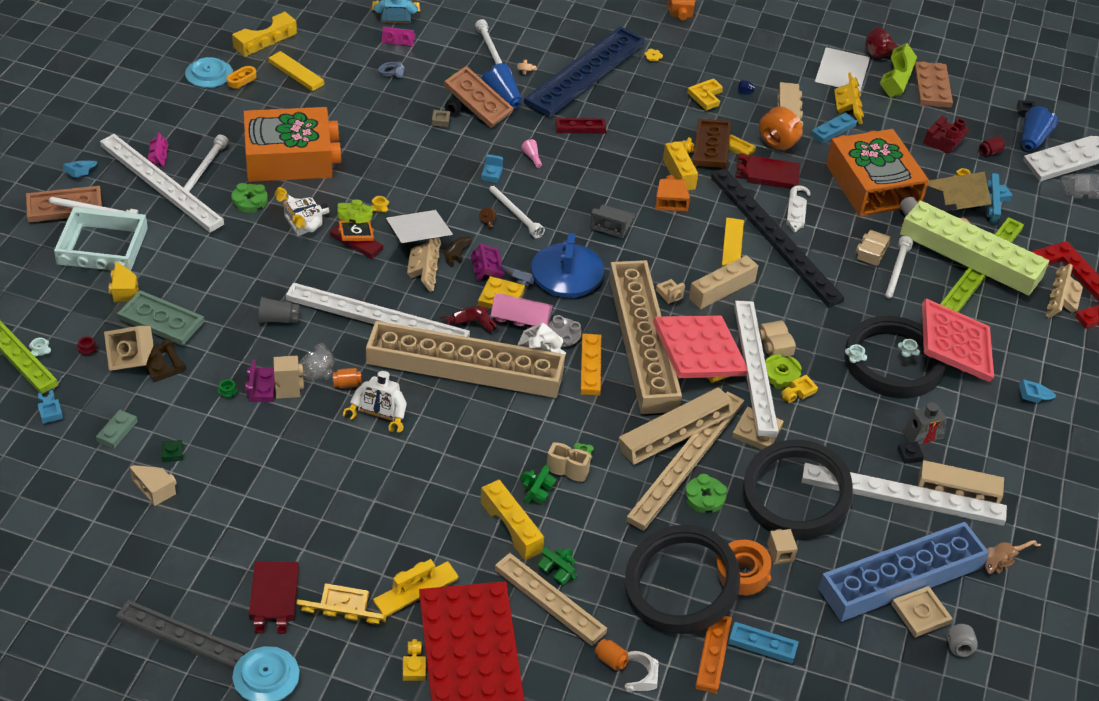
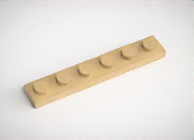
(551, 599)

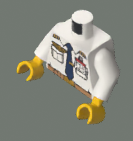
(303, 213)
(380, 399)

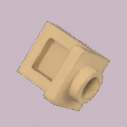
(671, 291)

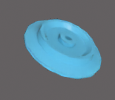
(208, 72)
(266, 674)

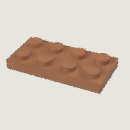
(933, 84)
(478, 96)
(41, 210)

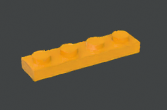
(591, 364)

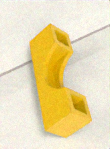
(250, 41)
(524, 533)

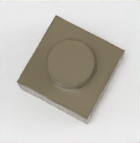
(440, 118)

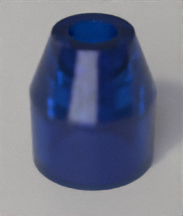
(746, 87)

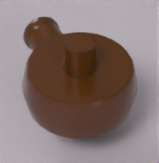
(487, 215)

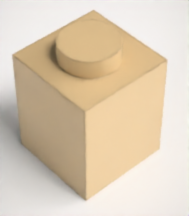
(782, 546)

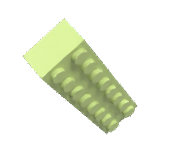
(974, 247)

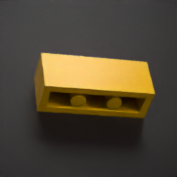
(680, 164)

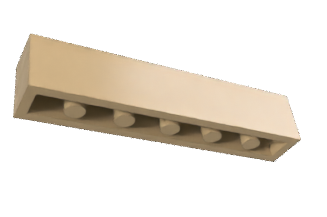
(675, 425)

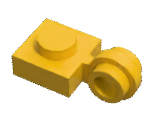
(802, 387)
(414, 666)

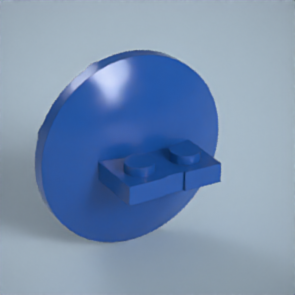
(567, 269)

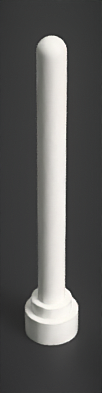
(482, 28)
(220, 143)
(68, 203)
(535, 229)
(905, 244)

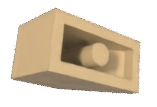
(153, 483)

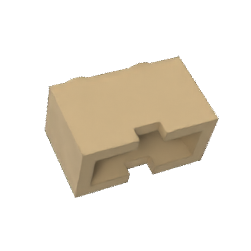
(287, 377)

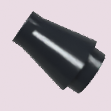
(454, 106)

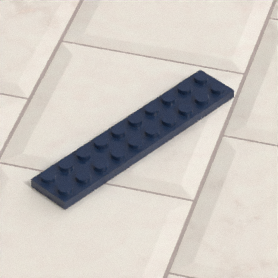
(584, 71)

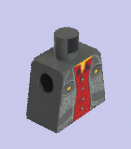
(926, 425)

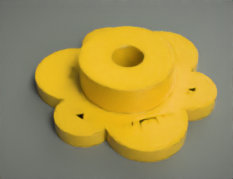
(653, 55)

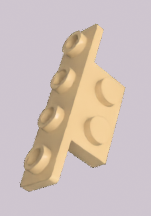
(424, 262)
(1065, 292)

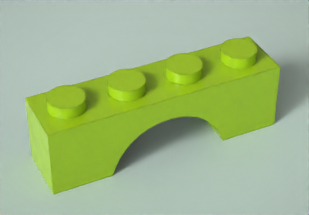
(896, 80)

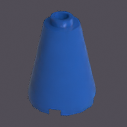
(503, 83)
(1037, 127)

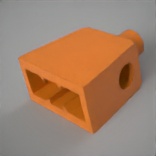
(681, 8)
(672, 195)

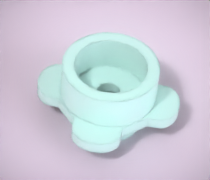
(40, 347)
(909, 347)
(856, 353)

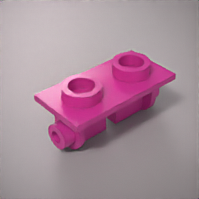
(398, 36)
(158, 150)

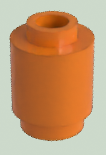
(347, 378)
(612, 654)

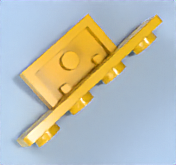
(848, 98)
(407, 585)
(343, 601)

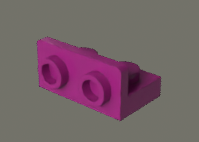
(487, 261)
(261, 384)

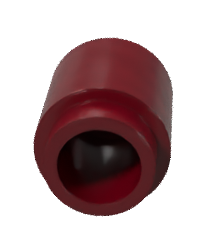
(992, 146)

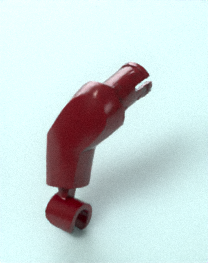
(474, 313)

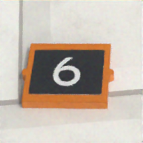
(356, 231)

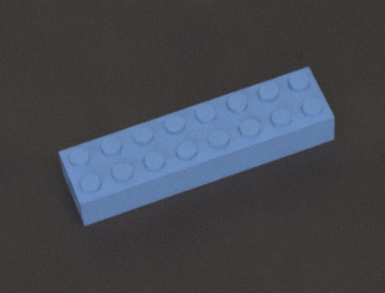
(902, 570)

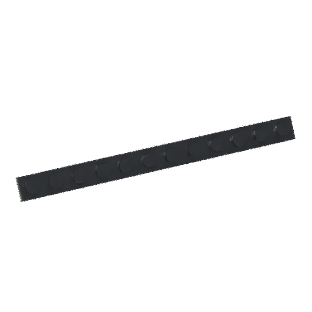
(777, 238)

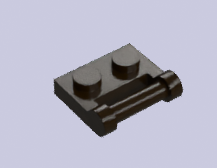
(157, 366)

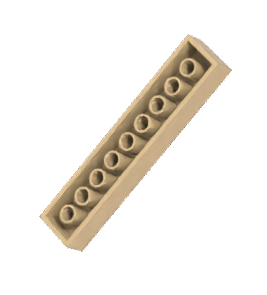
(465, 359)
(649, 364)

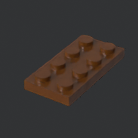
(712, 143)

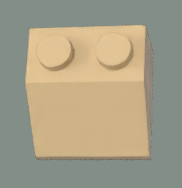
(128, 347)

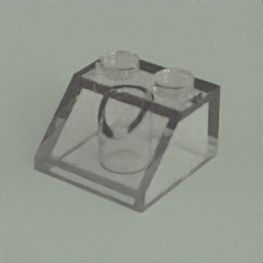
(1081, 185)

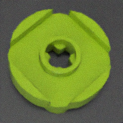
(354, 211)
(782, 379)

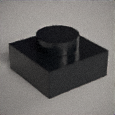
(1024, 106)
(910, 452)

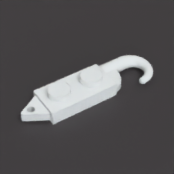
(796, 208)

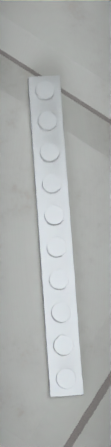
(162, 183)
(363, 311)
(756, 369)
(910, 495)

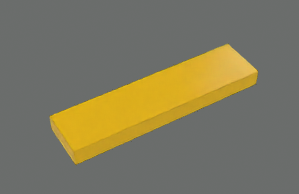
(296, 71)
(732, 241)

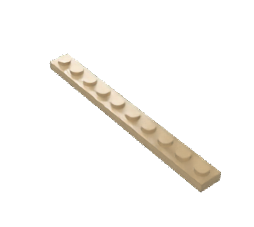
(678, 470)

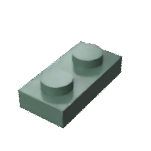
(116, 429)

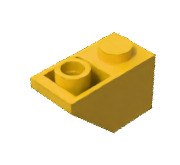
(123, 284)

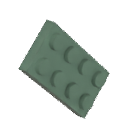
(164, 317)

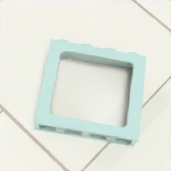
(105, 219)

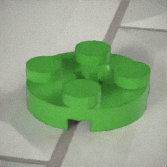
(256, 192)
(709, 485)

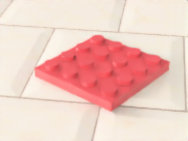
(957, 340)
(700, 346)

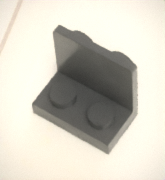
(611, 220)

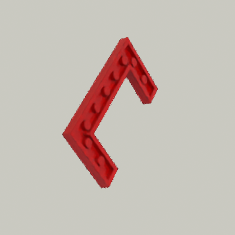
(1089, 278)

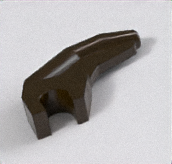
(454, 250)

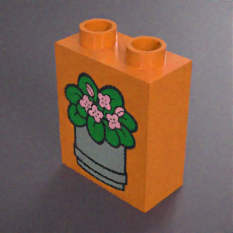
(290, 144)
(875, 171)

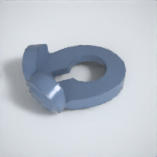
(398, 69)

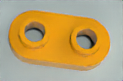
(241, 77)

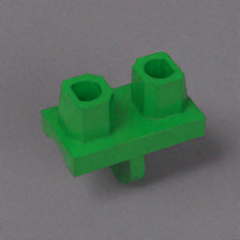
(535, 492)
(551, 560)

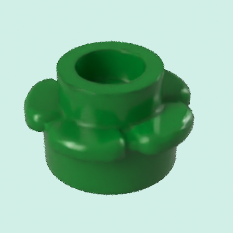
(227, 388)

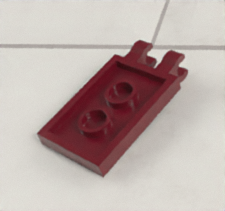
(768, 171)
(273, 594)

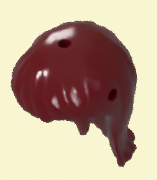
(879, 43)

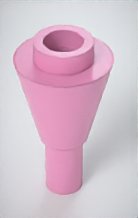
(530, 148)

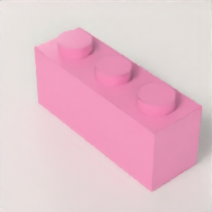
(520, 310)

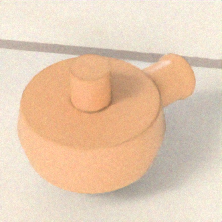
(526, 67)

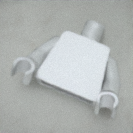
(541, 338)

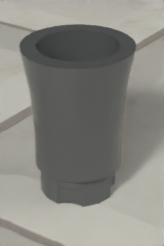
(277, 311)

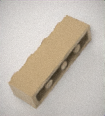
(790, 98)
(723, 282)
(961, 482)

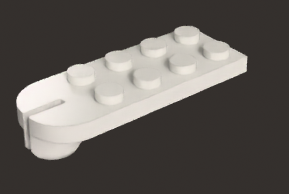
(1064, 158)

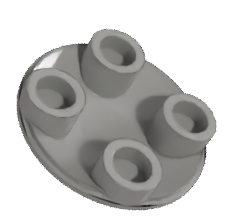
(566, 328)

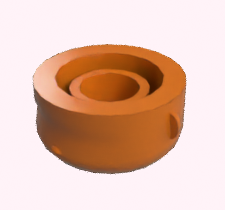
(780, 128)
(751, 556)

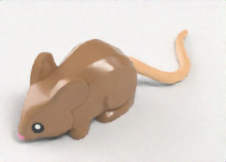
(1003, 555)

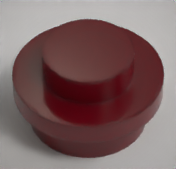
(86, 345)

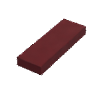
(581, 125)
(367, 248)

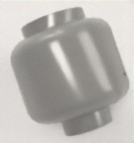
(962, 640)

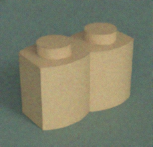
(872, 247)
(777, 339)
(568, 461)

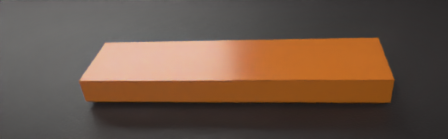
(713, 656)

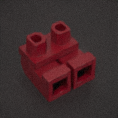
(946, 135)

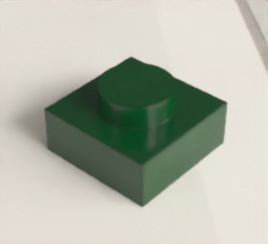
(172, 451)

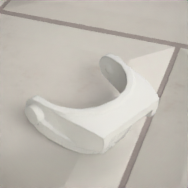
(650, 681)

